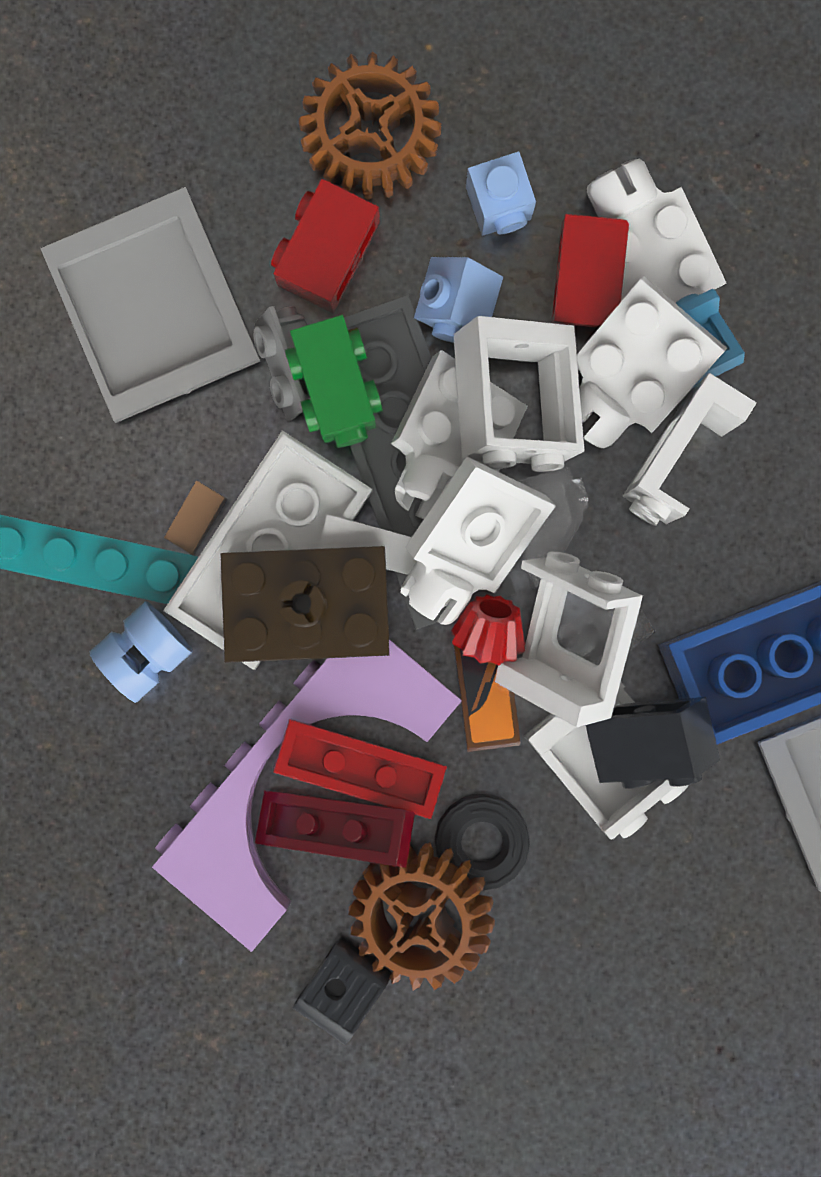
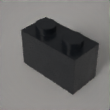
(654, 742)

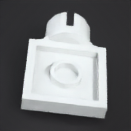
(662, 232)
(641, 363)
(432, 433)
(471, 539)

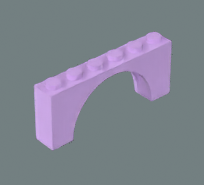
(216, 852)

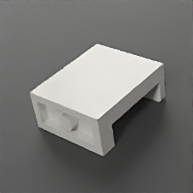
(571, 759)

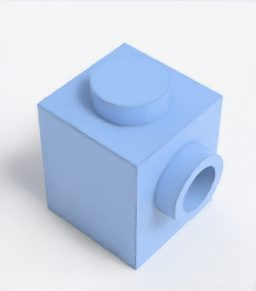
(500, 194)
(456, 294)

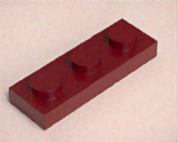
(335, 828)

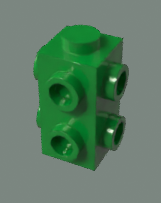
(339, 398)

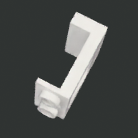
(707, 403)
(554, 676)

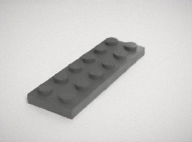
(396, 363)

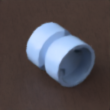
(155, 640)

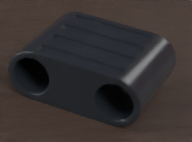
(342, 991)

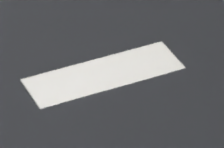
(355, 534)

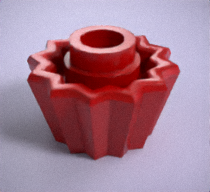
(490, 630)

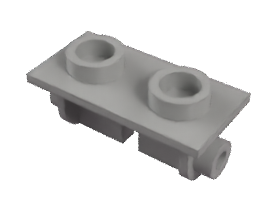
(270, 339)

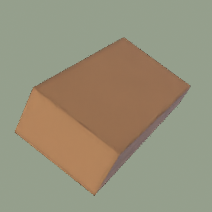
(195, 517)

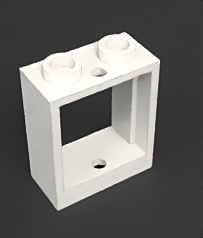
(519, 340)

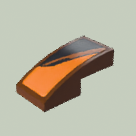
(486, 706)

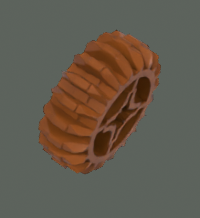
(402, 99)
(449, 948)

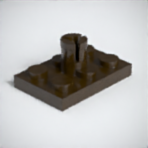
(305, 604)

